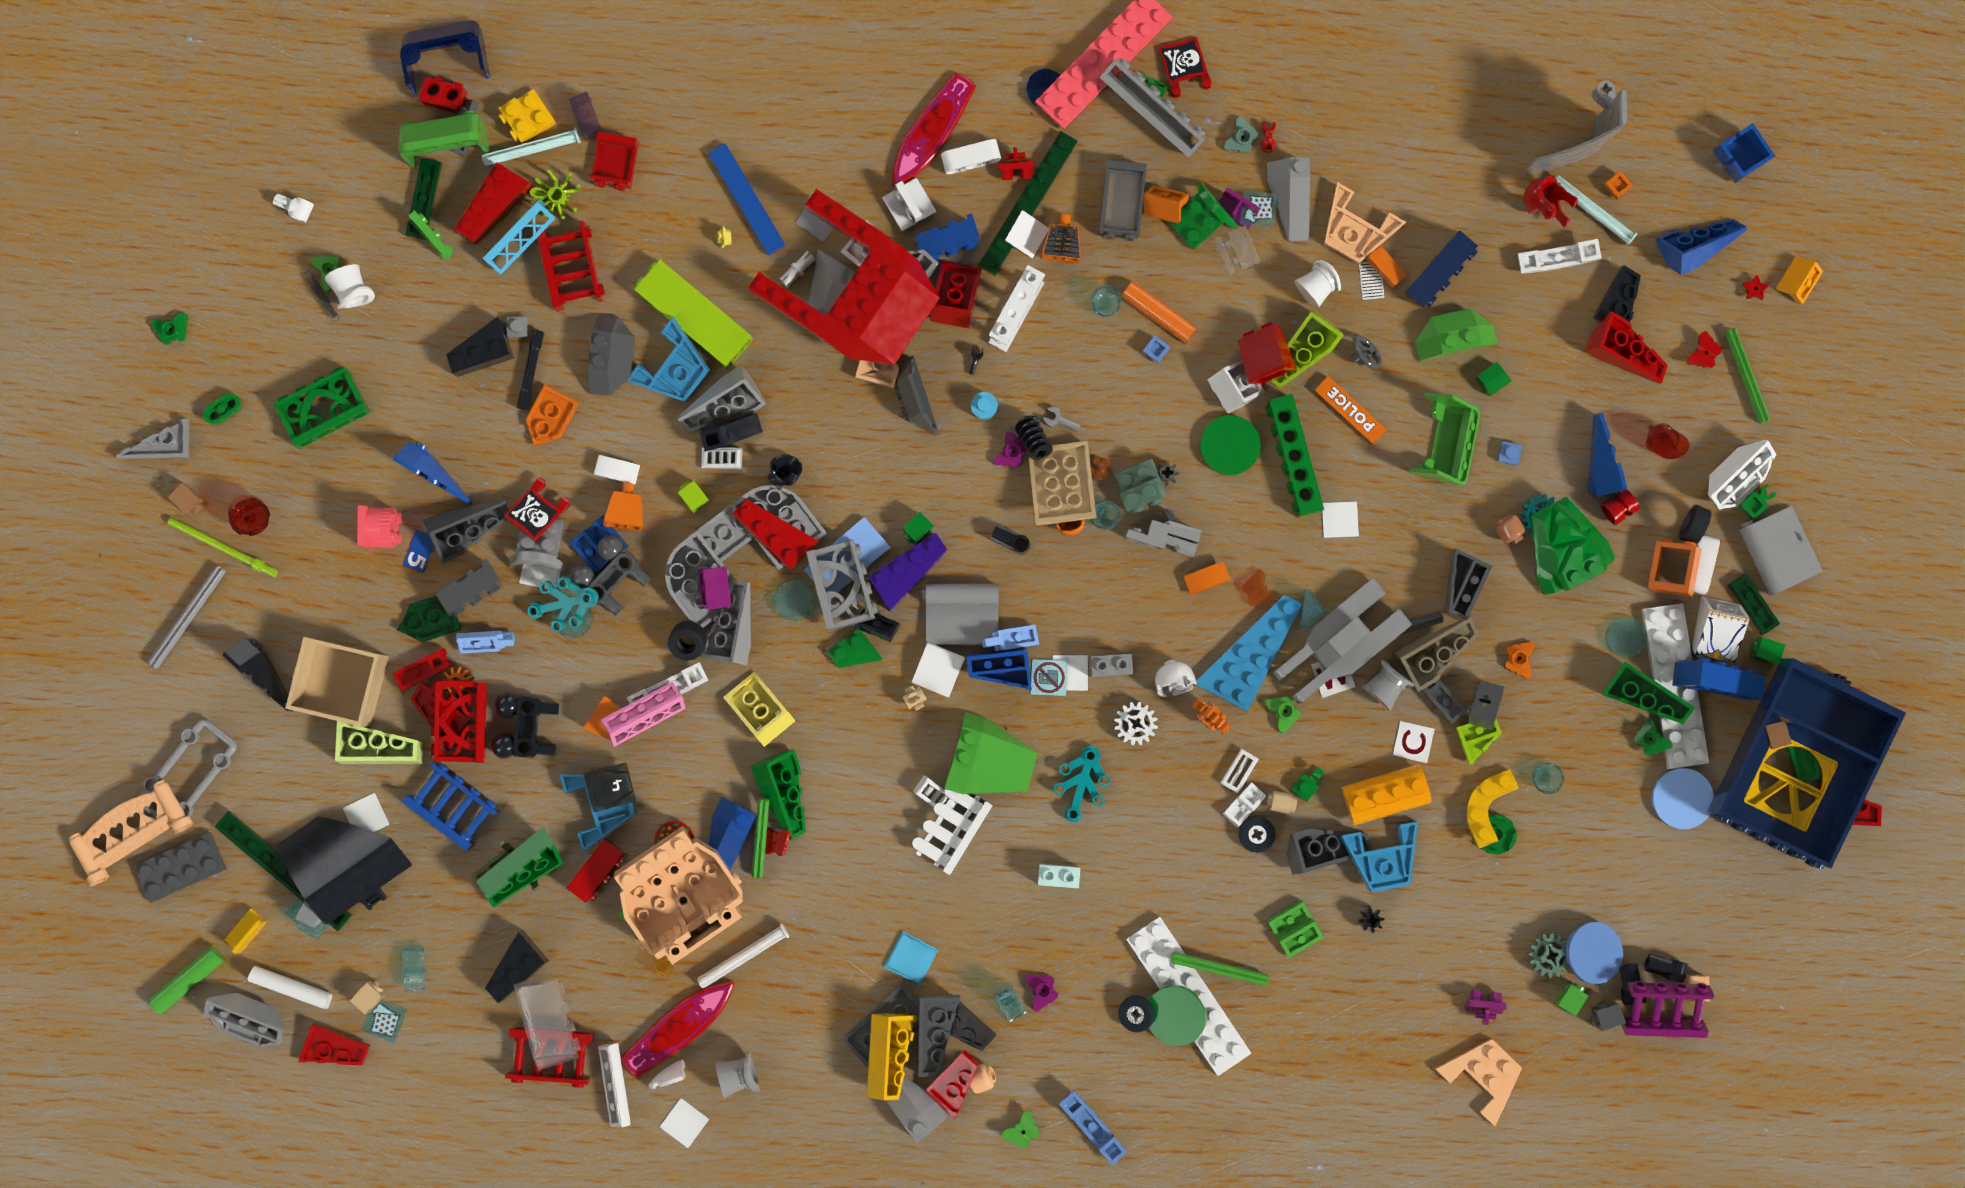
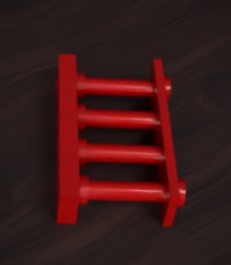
(555, 279)
(520, 1036)

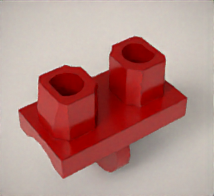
(1025, 166)

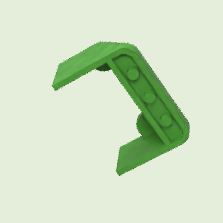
(442, 135)
(1453, 440)

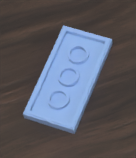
(871, 546)

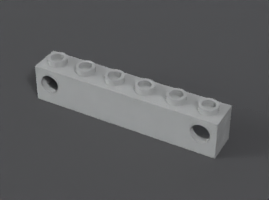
(1153, 107)

